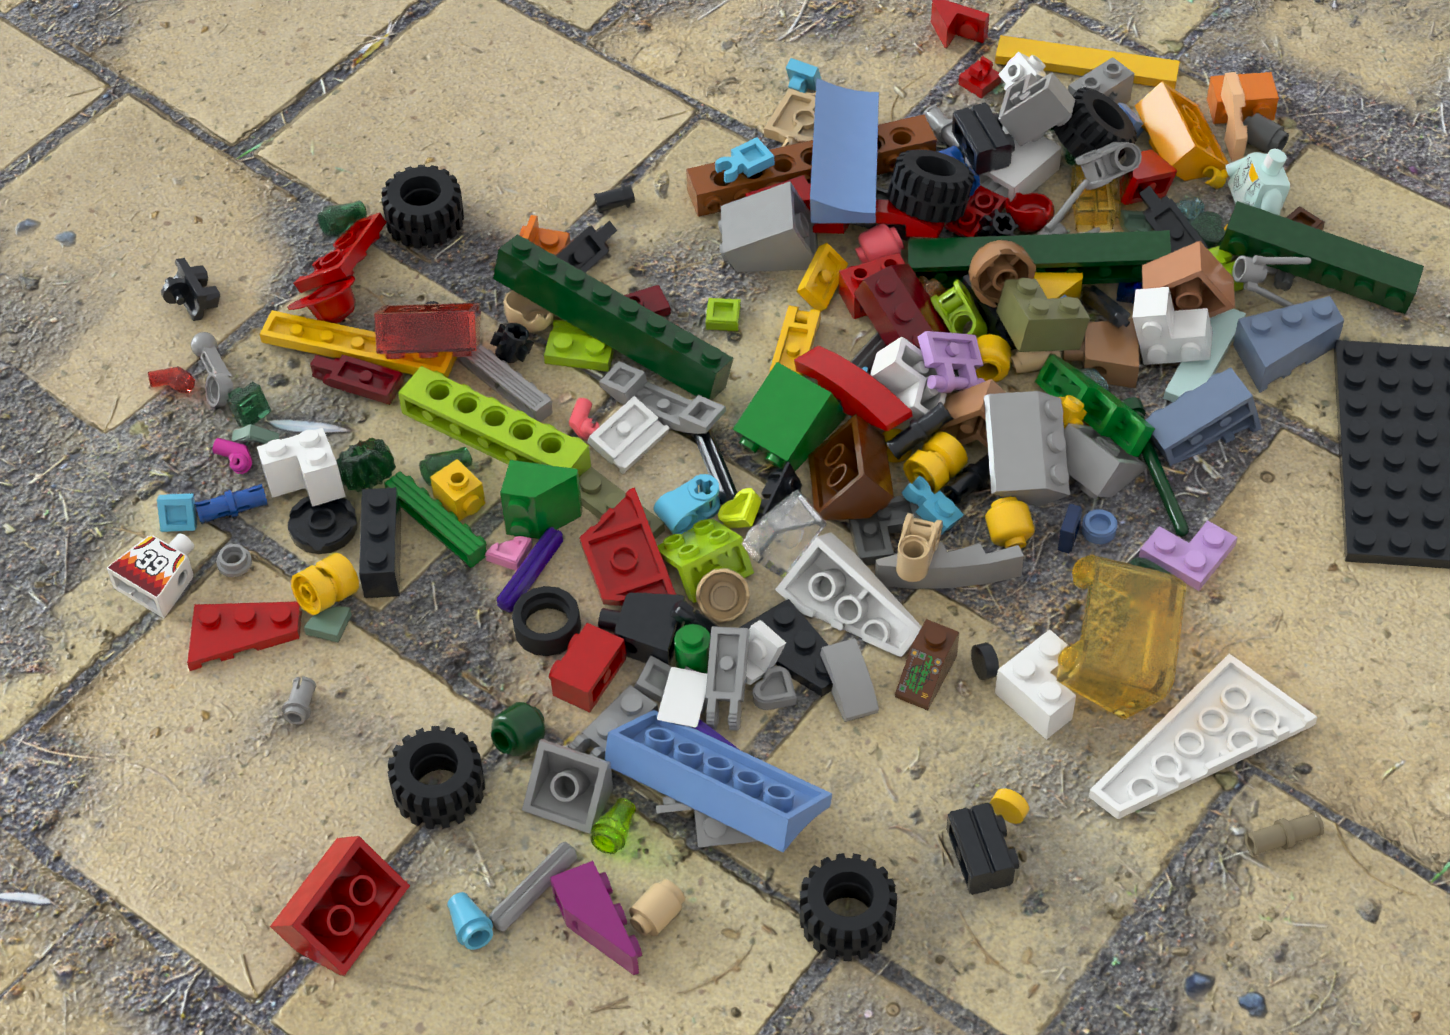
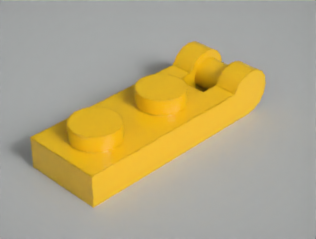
(796, 336)

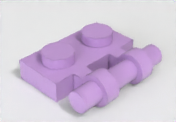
(950, 352)

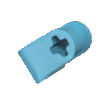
(687, 506)

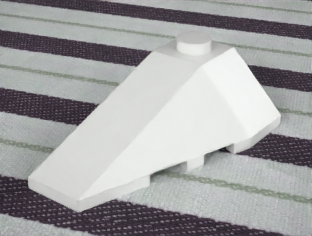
(844, 592)

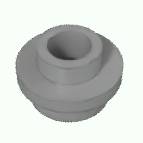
(230, 554)

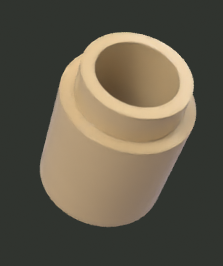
(656, 908)

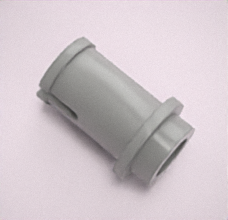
(297, 708)

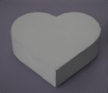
(774, 690)

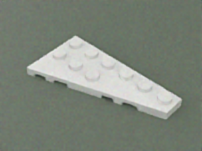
(1210, 729)

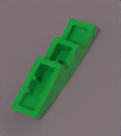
(1104, 411)

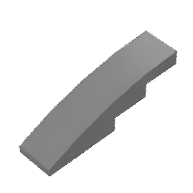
(957, 568)

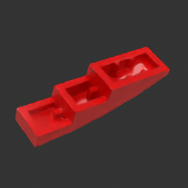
(854, 388)

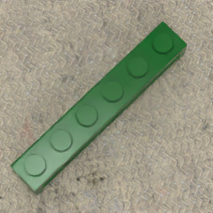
(437, 520)

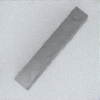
(508, 383)

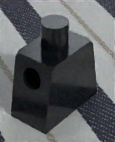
(644, 625)

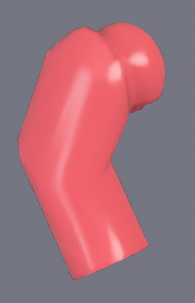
(579, 419)

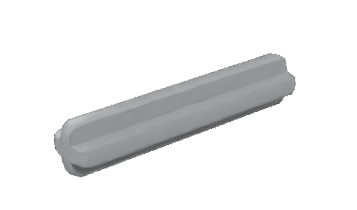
(532, 886)

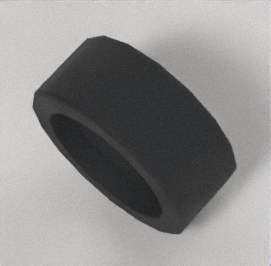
(539, 599)

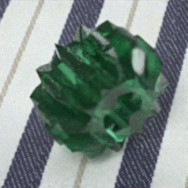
(365, 464)

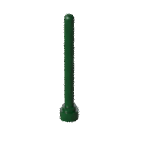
(1159, 476)

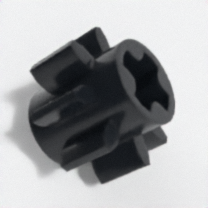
(997, 225)
(512, 342)

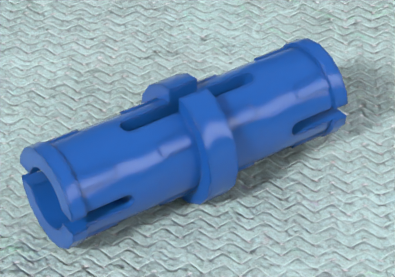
(231, 503)

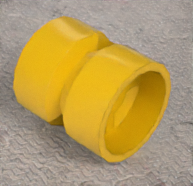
(937, 461)
(325, 583)

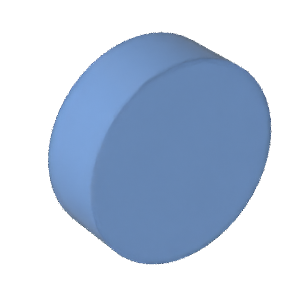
(1099, 526)

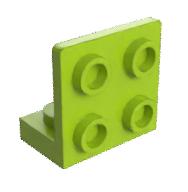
(701, 550)

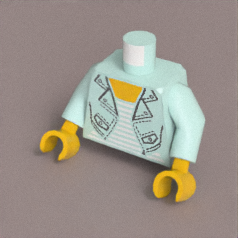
(1254, 180)

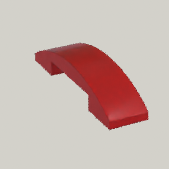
(888, 214)

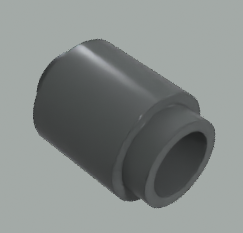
(1265, 133)

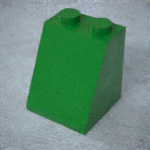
(788, 418)

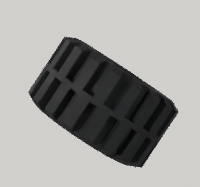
(1095, 124)
(930, 186)
(422, 206)
(442, 801)
(848, 880)

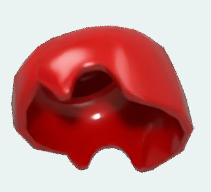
(1030, 211)

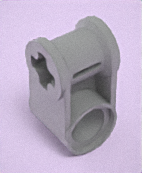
(1103, 164)

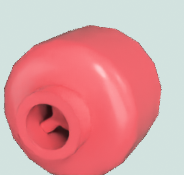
(878, 242)

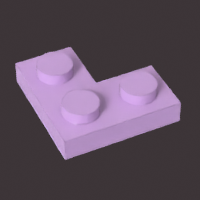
(1190, 561)

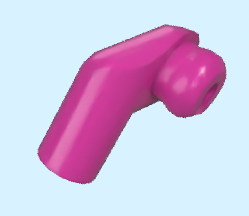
(237, 453)

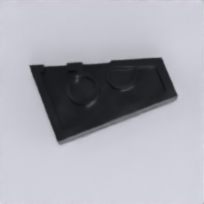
(802, 646)

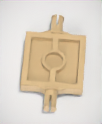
(792, 119)

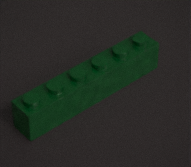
(1334, 260)

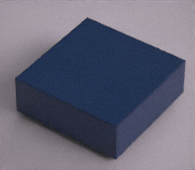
(1070, 528)

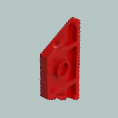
(625, 553)

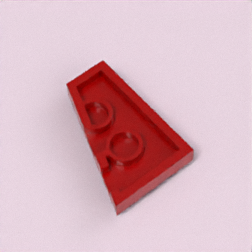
(348, 252)
(236, 627)

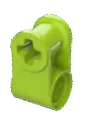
(957, 309)

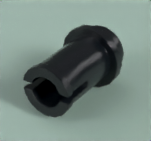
(614, 198)

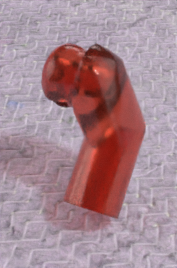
(173, 377)

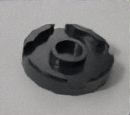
(323, 526)

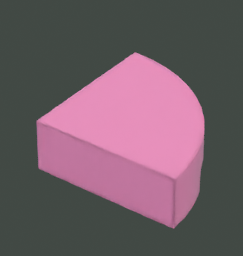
(509, 553)

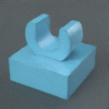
(802, 75)
(177, 512)

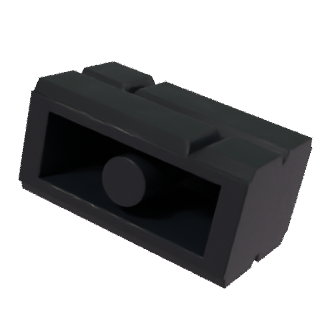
(982, 138)
(981, 848)

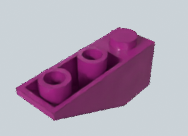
(590, 913)

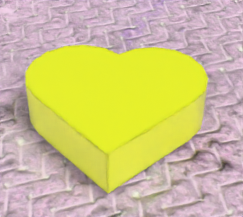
(741, 510)

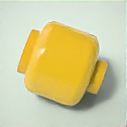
(995, 357)
(1009, 522)

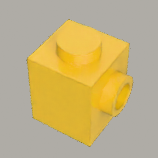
(458, 490)

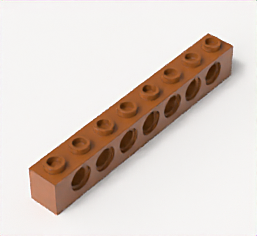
(710, 191)

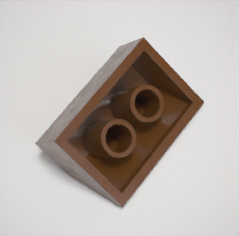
(851, 472)

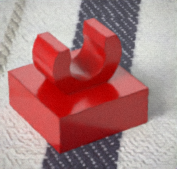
(980, 78)

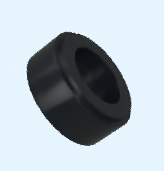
(984, 661)

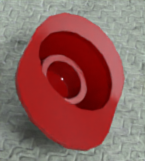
(330, 302)

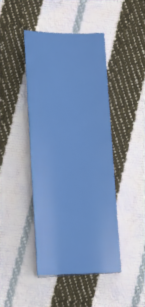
(844, 155)
(716, 779)

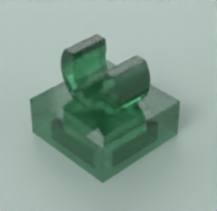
(248, 404)

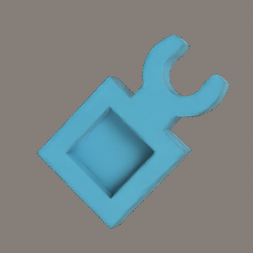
(746, 158)
(932, 505)

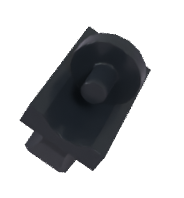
(190, 289)

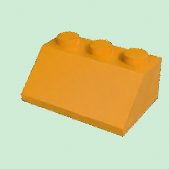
(1179, 132)

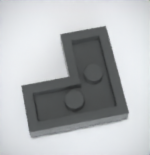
(872, 534)

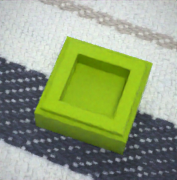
(723, 314)

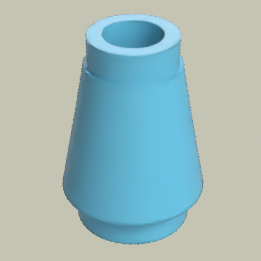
(469, 922)

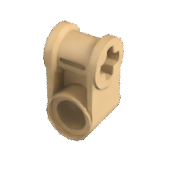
(917, 547)

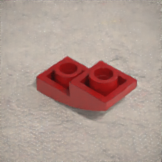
(979, 204)

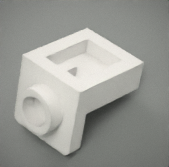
(763, 651)

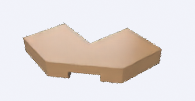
(1233, 100)

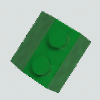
(539, 498)

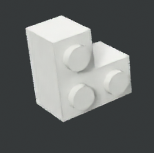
(1167, 333)
(903, 372)
(301, 464)
(1031, 688)

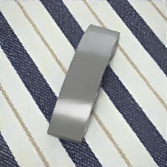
(672, 409)

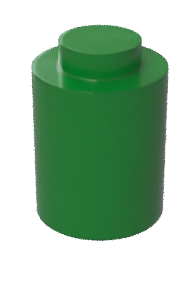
(692, 648)

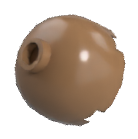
(994, 265)

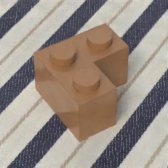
(969, 412)

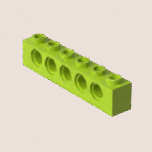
(488, 424)

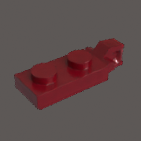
(358, 377)

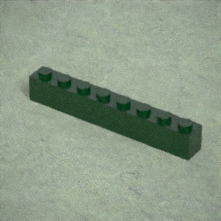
(1099, 256)
(612, 318)

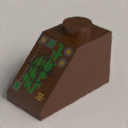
(927, 664)

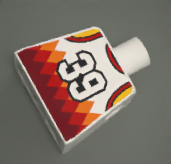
(154, 572)

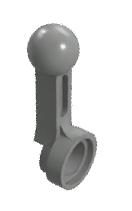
(218, 382)

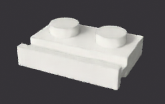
(628, 435)

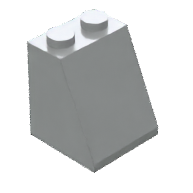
(768, 231)

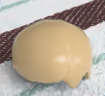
(527, 313)
(722, 595)

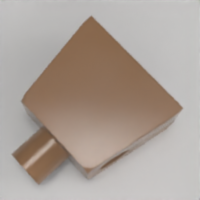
(1110, 352)

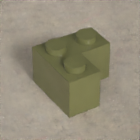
(1038, 321)

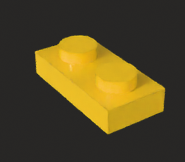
(821, 277)

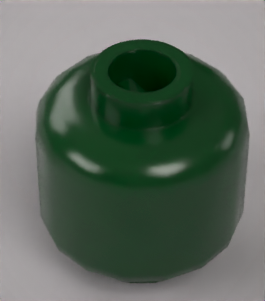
(517, 729)

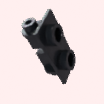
(778, 487)

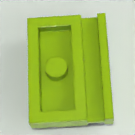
(576, 349)

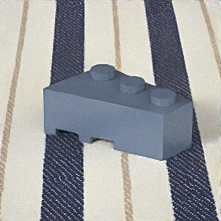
(1285, 338)
(1204, 416)

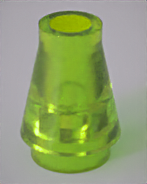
(612, 829)

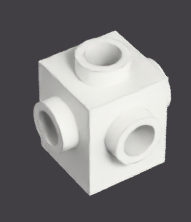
(1020, 66)

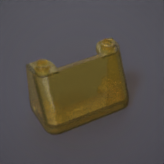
(1126, 635)

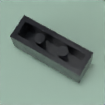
(380, 543)

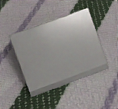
(568, 786)

